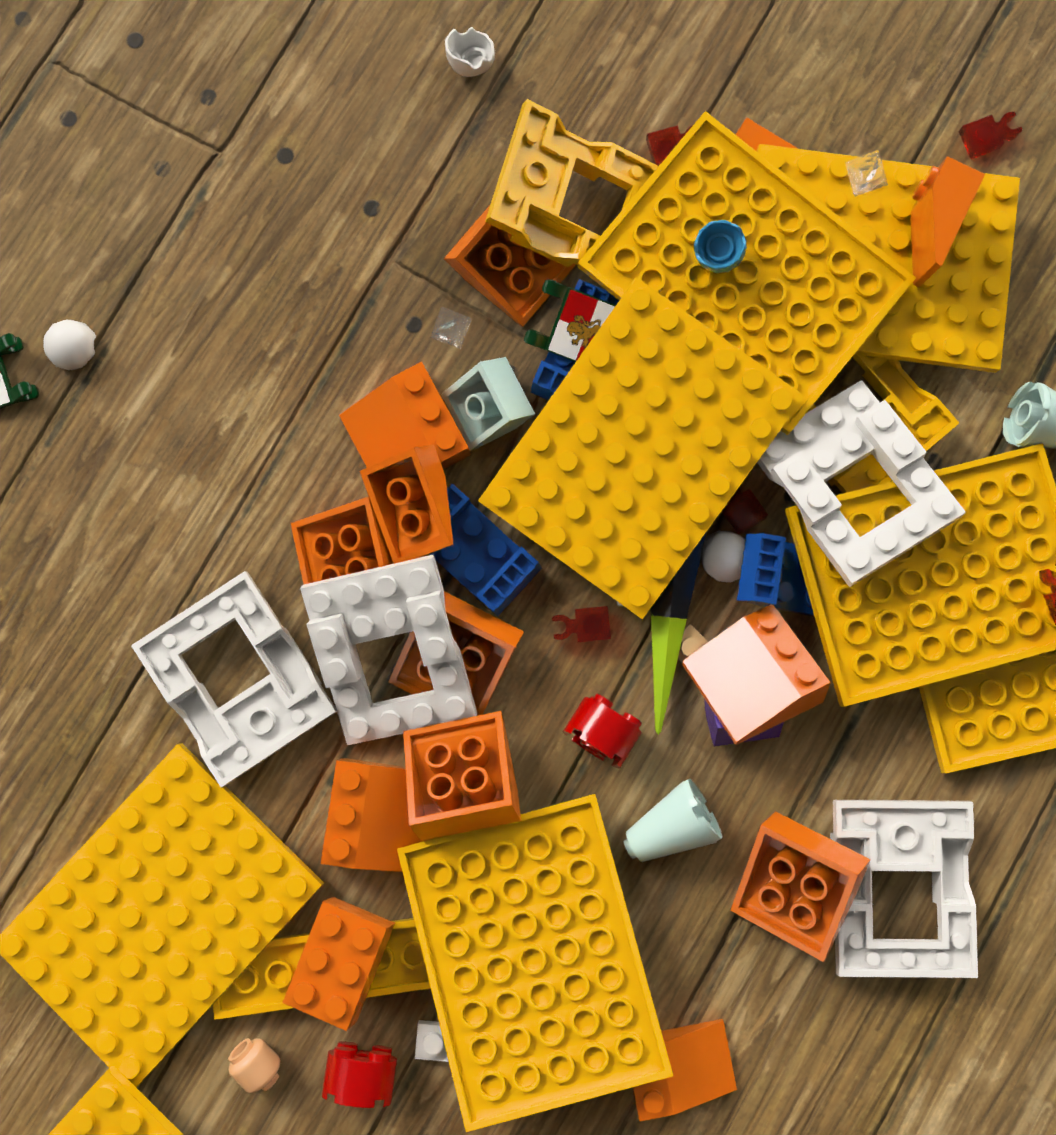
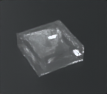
(866, 173)
(451, 327)

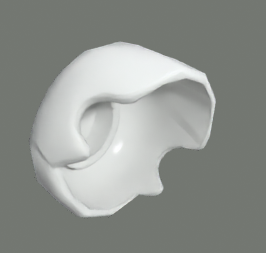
(469, 52)
(69, 344)
(723, 555)

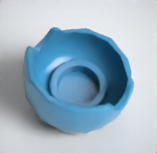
(720, 246)

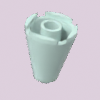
(1032, 416)
(673, 825)

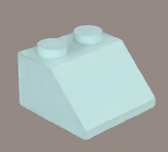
(487, 402)

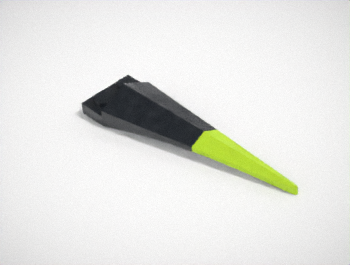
(667, 628)

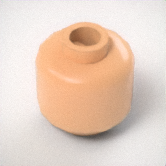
(254, 1065)

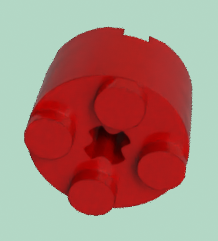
(603, 730)
(359, 1075)

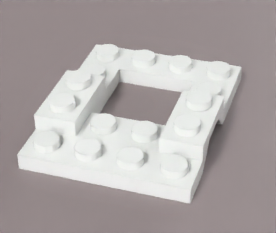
(832, 441)
(378, 606)
(261, 717)
(909, 838)

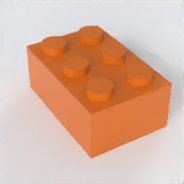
(338, 963)

